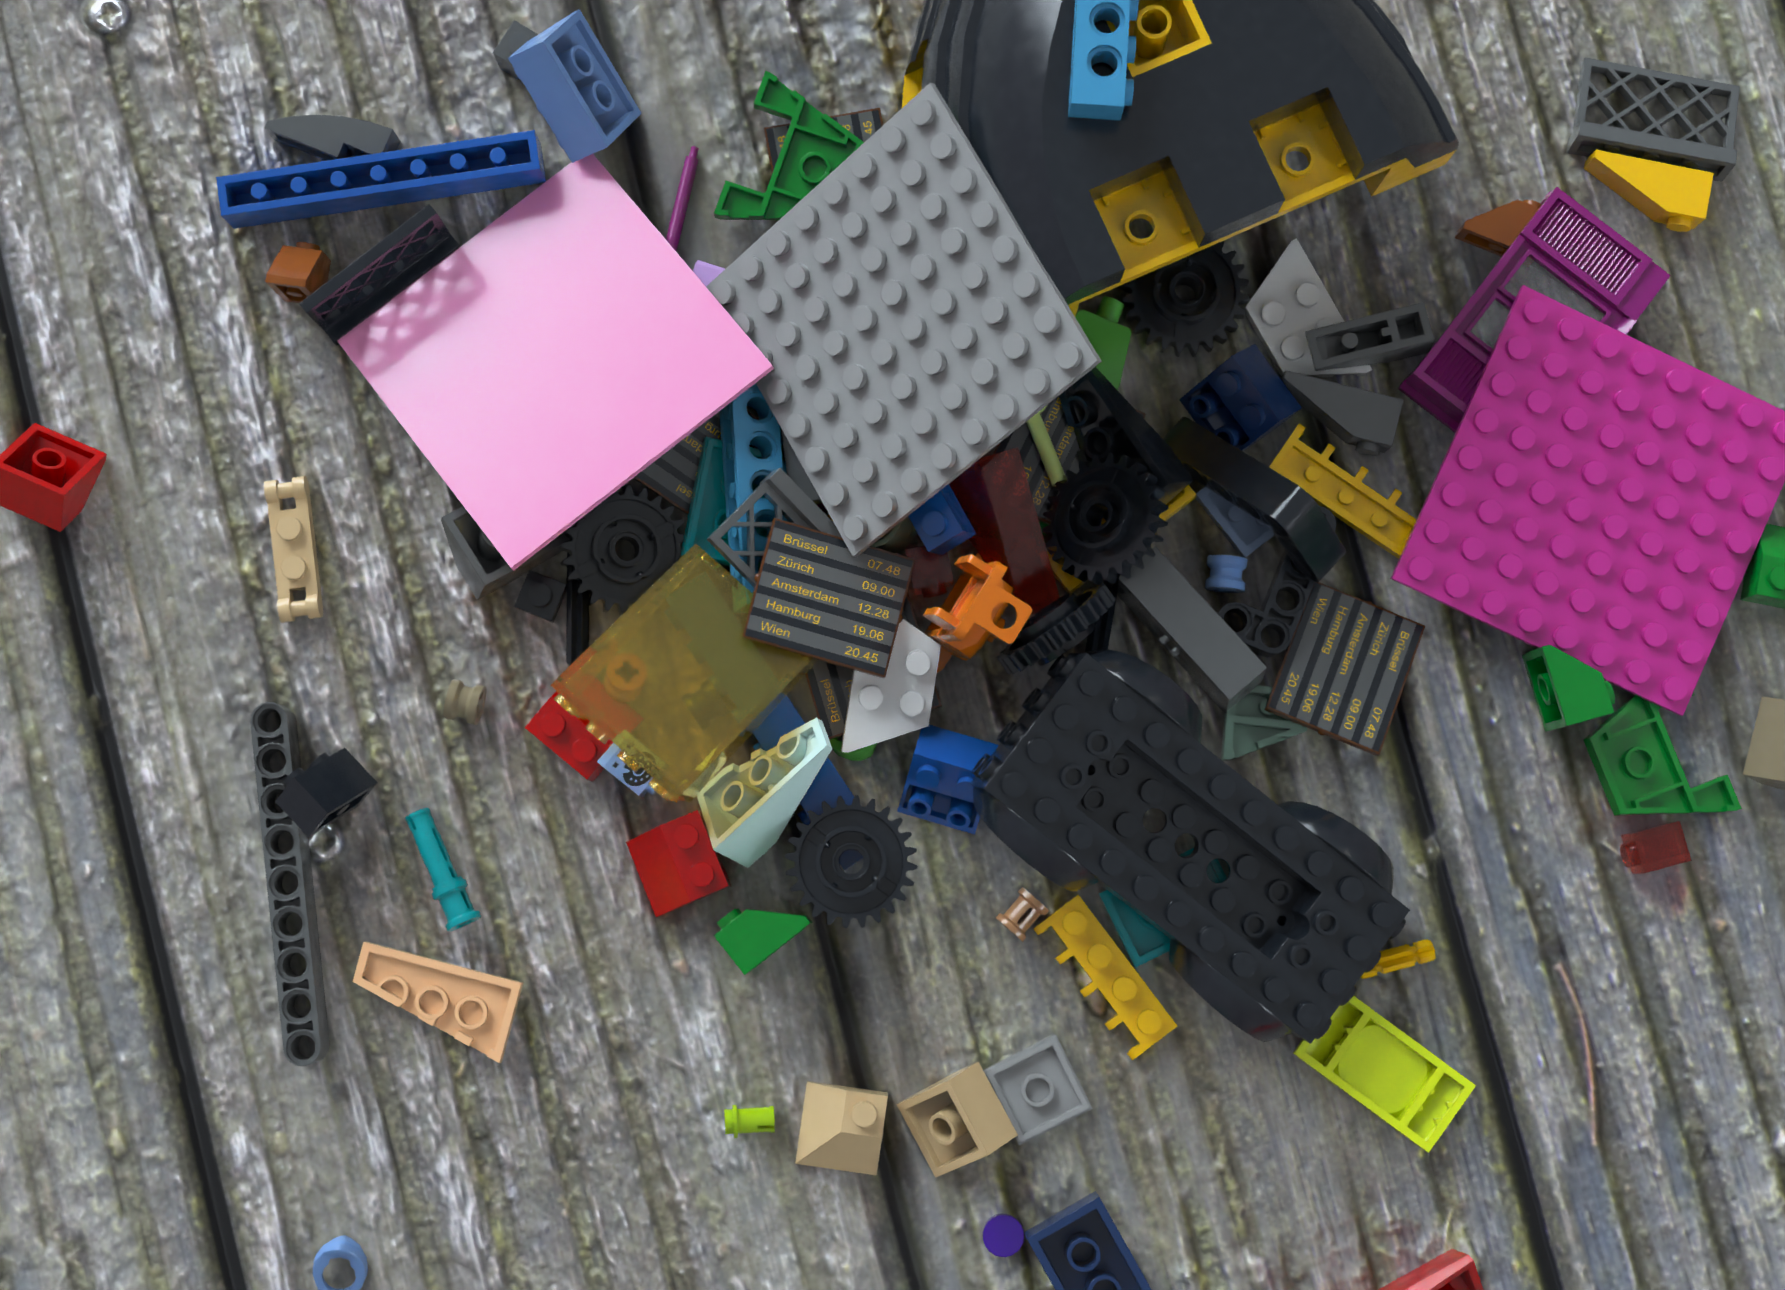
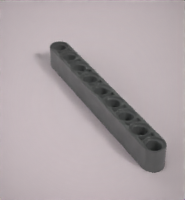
(284, 904)

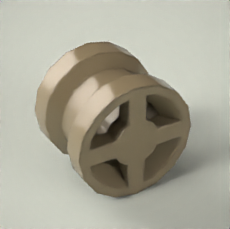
(464, 702)

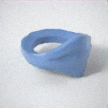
(344, 1248)

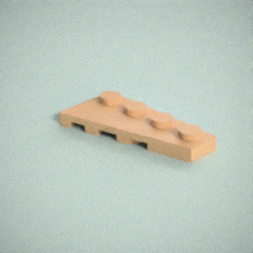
(456, 999)

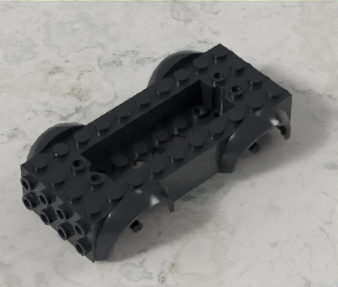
(1302, 888)

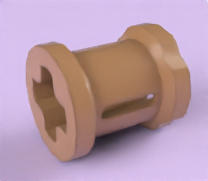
(1022, 914)

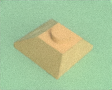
(841, 1128)

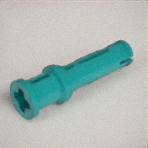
(447, 885)

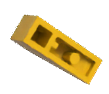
(1657, 189)

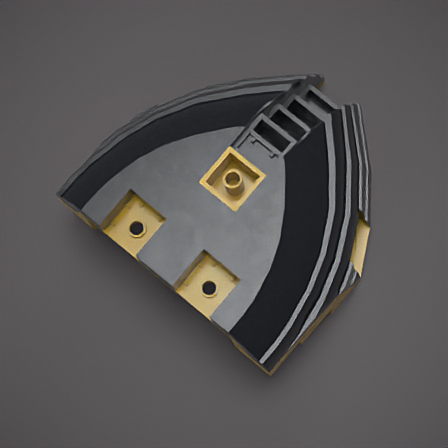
(1208, 126)

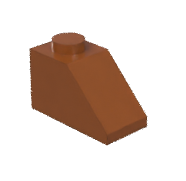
(1498, 227)
(298, 271)

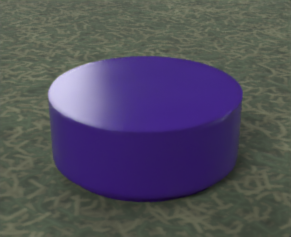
(1003, 1235)

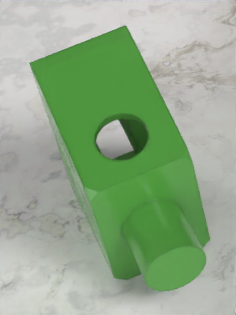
(1107, 337)

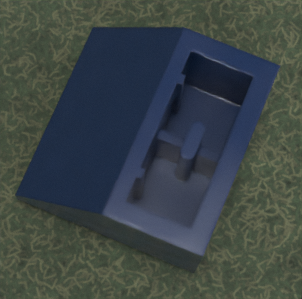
(1241, 399)

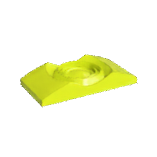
(1387, 1073)

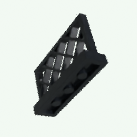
(380, 274)

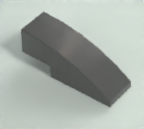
(332, 136)

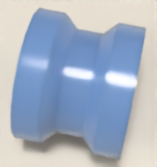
(1226, 573)

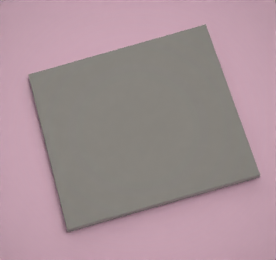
(901, 321)

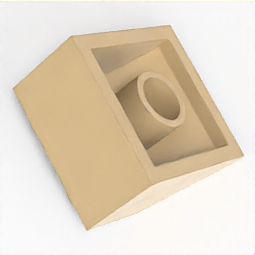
(957, 1120)

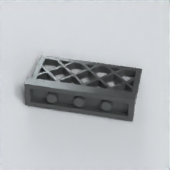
(1656, 146)
(788, 501)

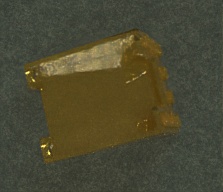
(679, 679)

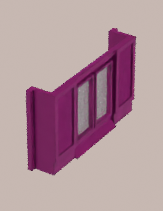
(1559, 254)

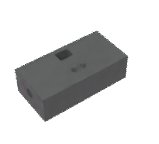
(1191, 631)

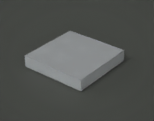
(1038, 1089)

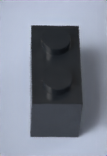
(325, 791)

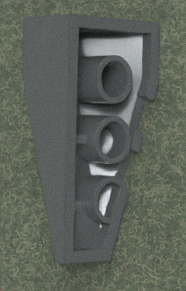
(479, 559)

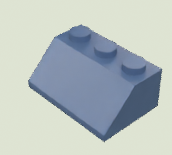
(575, 86)

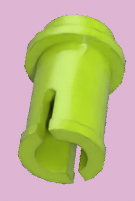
(749, 1120)

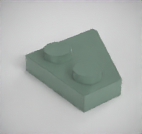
(1253, 728)

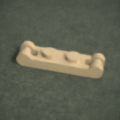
(294, 549)

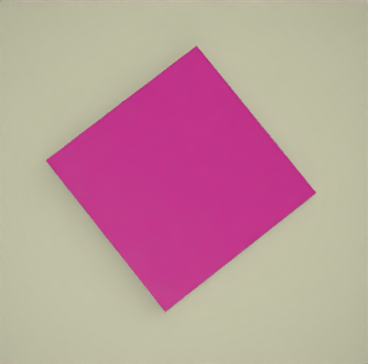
(1599, 500)

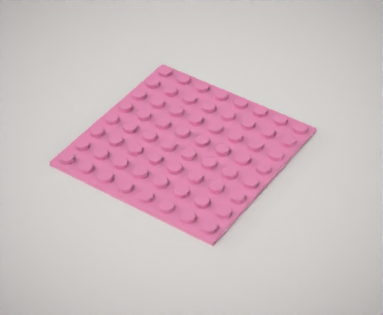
(553, 358)

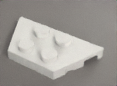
(1286, 307)
(900, 701)

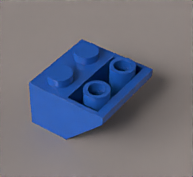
(941, 777)

